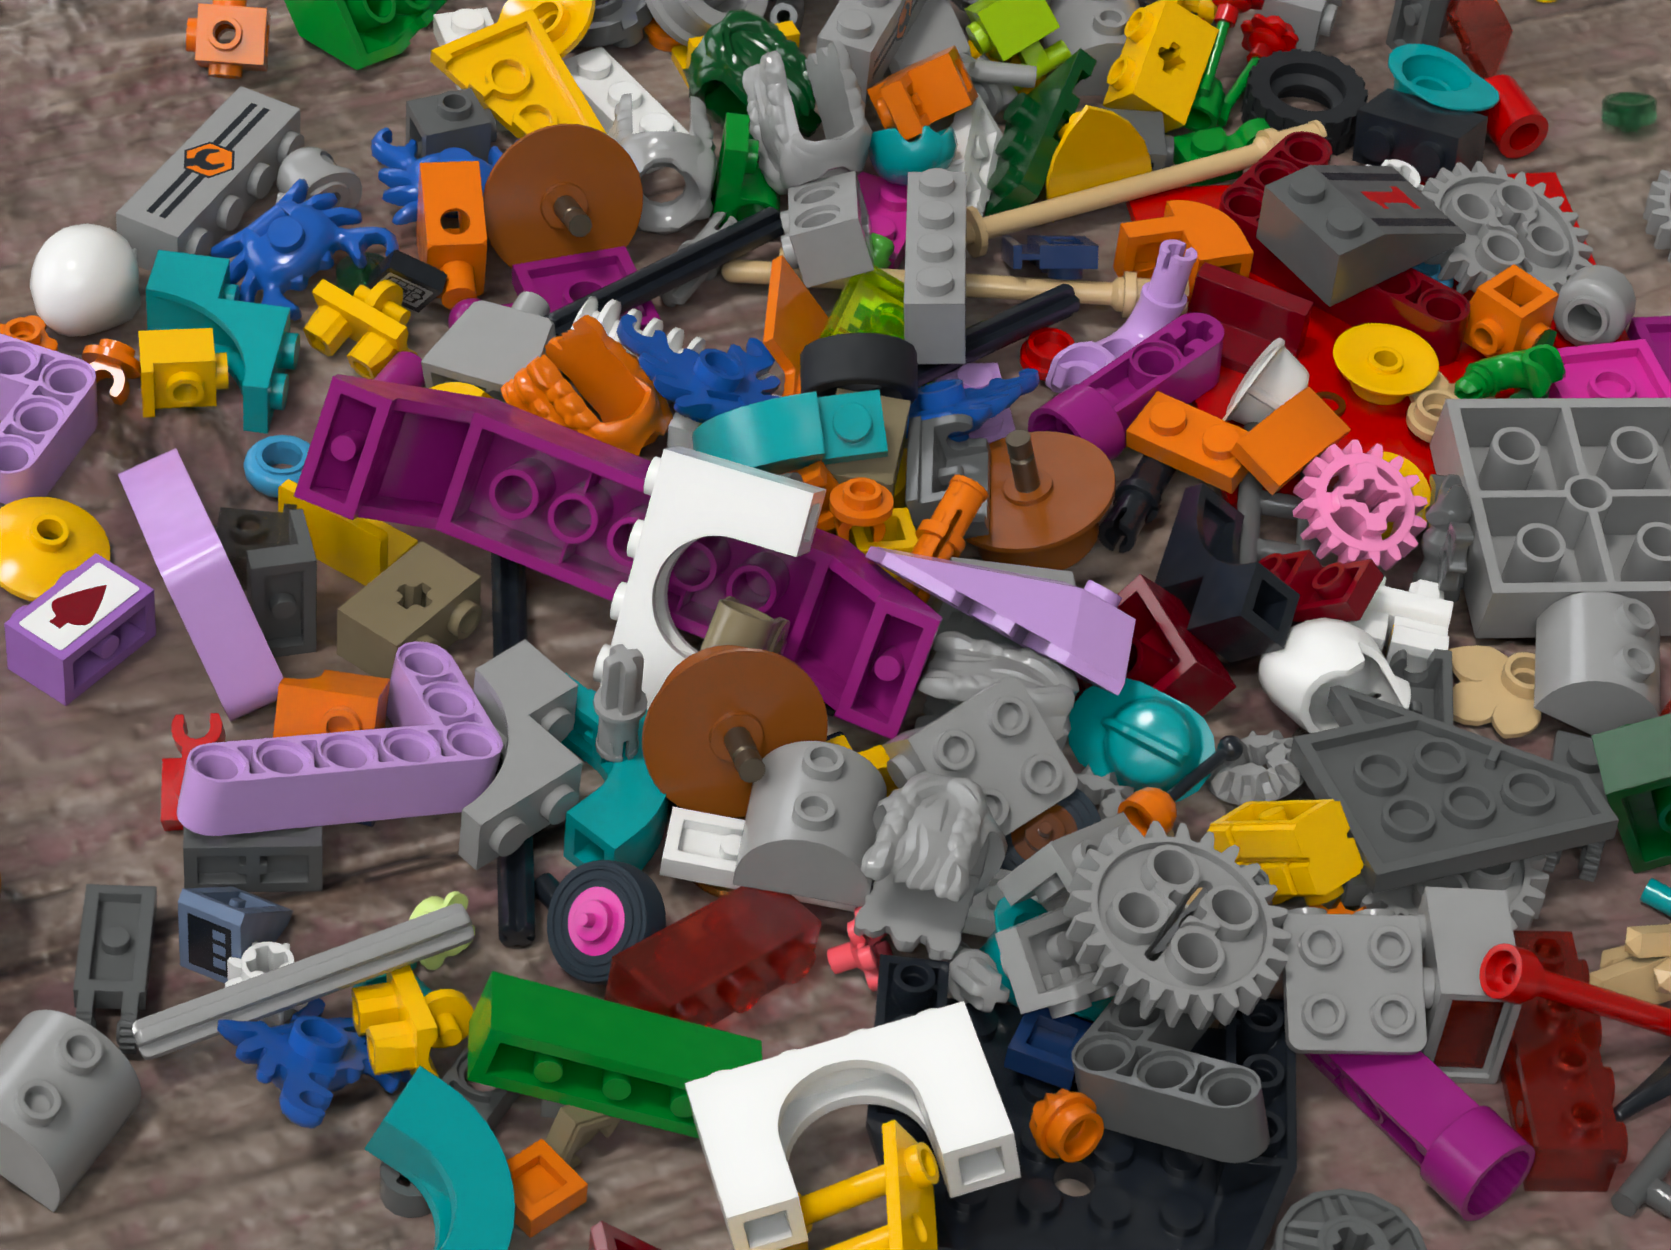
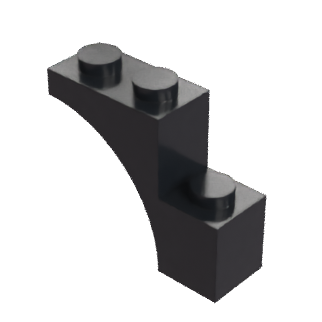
(1231, 604)

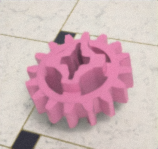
(1360, 506)

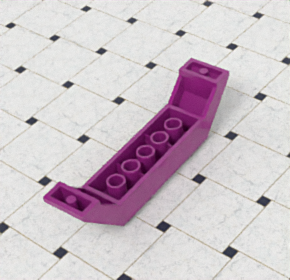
(569, 513)

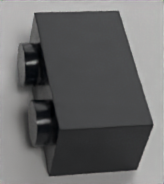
(1417, 133)

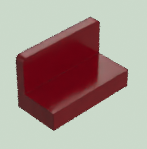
(1250, 315)

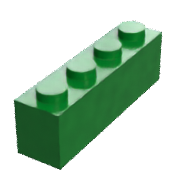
(596, 1052)

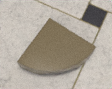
(574, 1129)

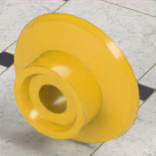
(1385, 362)

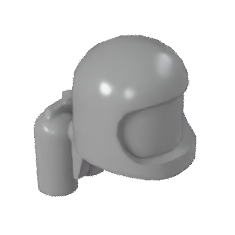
(321, 175)

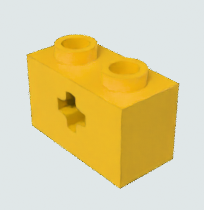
(1161, 62)

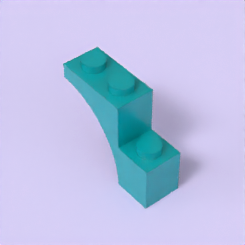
(197, 293)

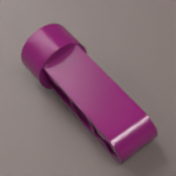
(1175, 360)
(1460, 1147)

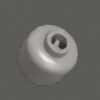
(1594, 306)

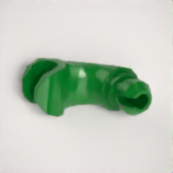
(1526, 368)

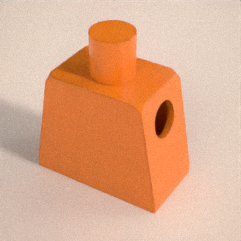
(455, 251)

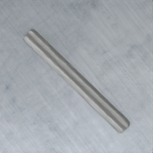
(304, 980)

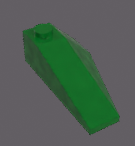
(361, 29)

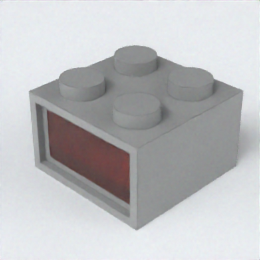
(1463, 1024)

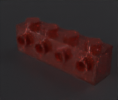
(1557, 1082)

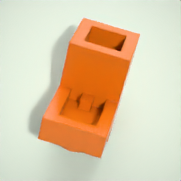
(923, 93)
(1196, 224)

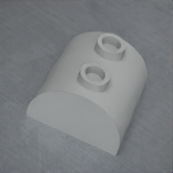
(1097, 30)
(1597, 661)
(811, 823)
(59, 1102)

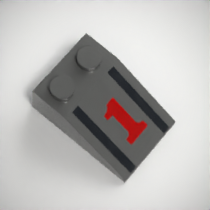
(1351, 227)

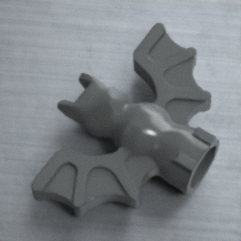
(1448, 536)

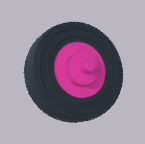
(599, 914)

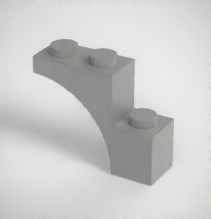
(539, 777)

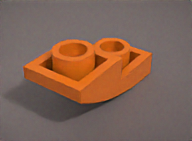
(1289, 439)

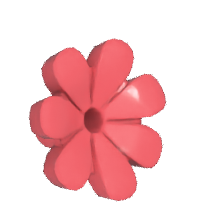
(859, 953)

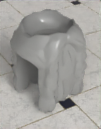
(687, 153)
(783, 153)
(971, 665)
(928, 863)

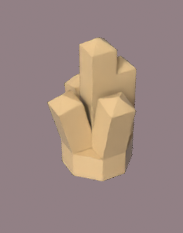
(1639, 966)

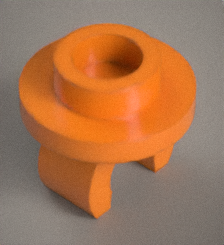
(113, 361)
(861, 504)

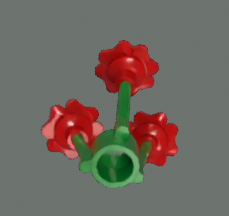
(1260, 38)

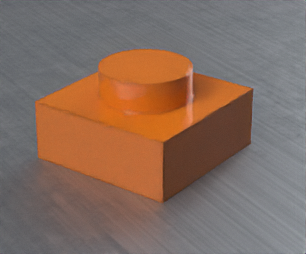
(543, 1188)

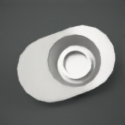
(1267, 385)

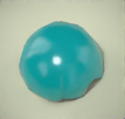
(896, 157)

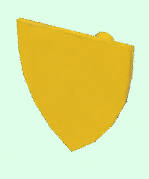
(1095, 151)

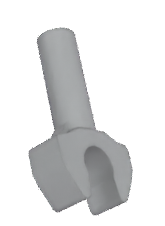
(999, 72)

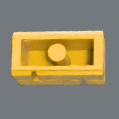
(1295, 843)

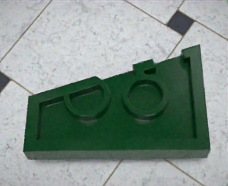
(1030, 133)

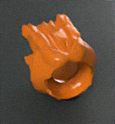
(605, 376)

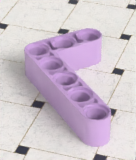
(44, 416)
(202, 584)
(425, 765)

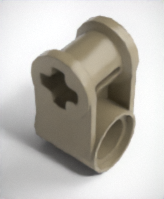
(745, 627)

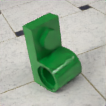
(739, 183)

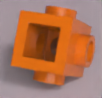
(245, 52)
(1509, 313)

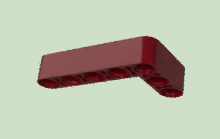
(1403, 300)

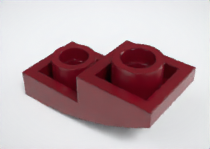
(1329, 591)

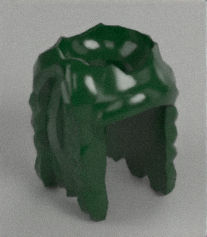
(732, 48)

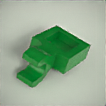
(1214, 141)

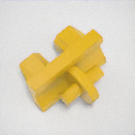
(368, 317)
(406, 1024)

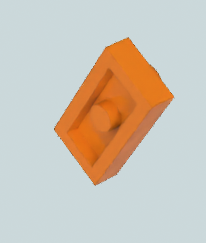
(1188, 441)

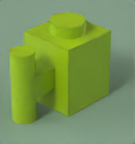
(1016, 28)

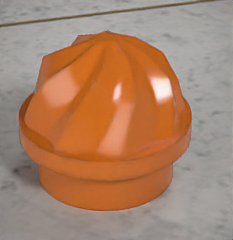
(1066, 1125)

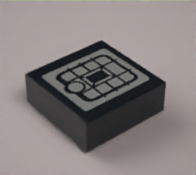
(418, 279)

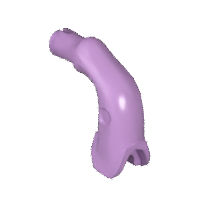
(1158, 305)

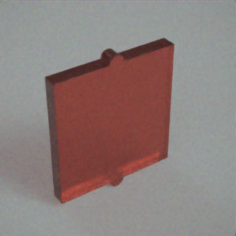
(1481, 31)

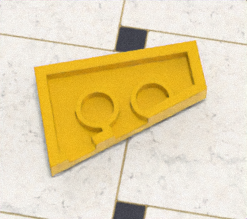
(516, 75)

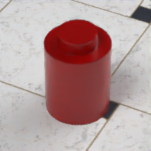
(1514, 121)

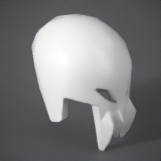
(85, 280)
(1323, 656)

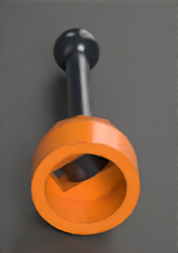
(1157, 805)

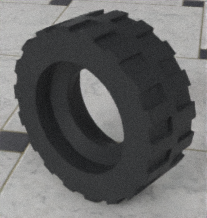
(1309, 77)

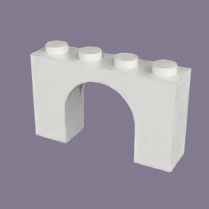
(690, 500)
(916, 1065)

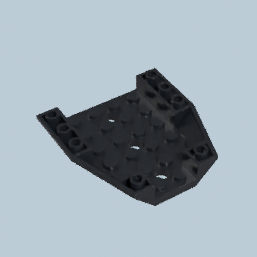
(1138, 1188)

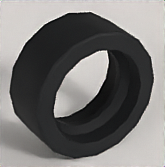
(860, 364)

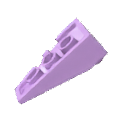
(1038, 613)

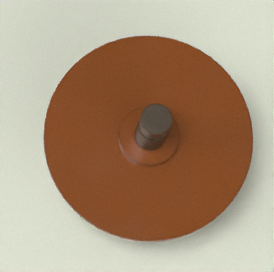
(561, 195)
(1045, 499)
(721, 719)

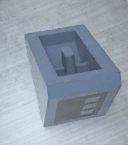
(223, 925)

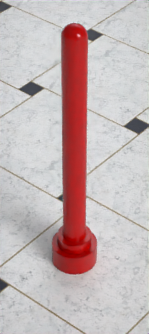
(1518, 976)

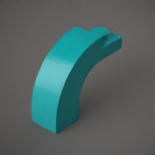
(797, 431)
(625, 814)
(452, 1161)

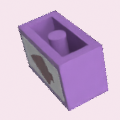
(80, 629)

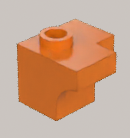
(330, 704)

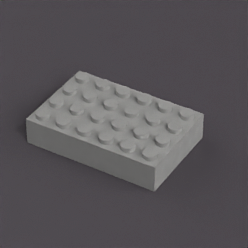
(1560, 503)

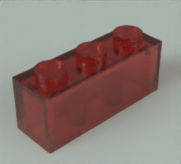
(718, 958)

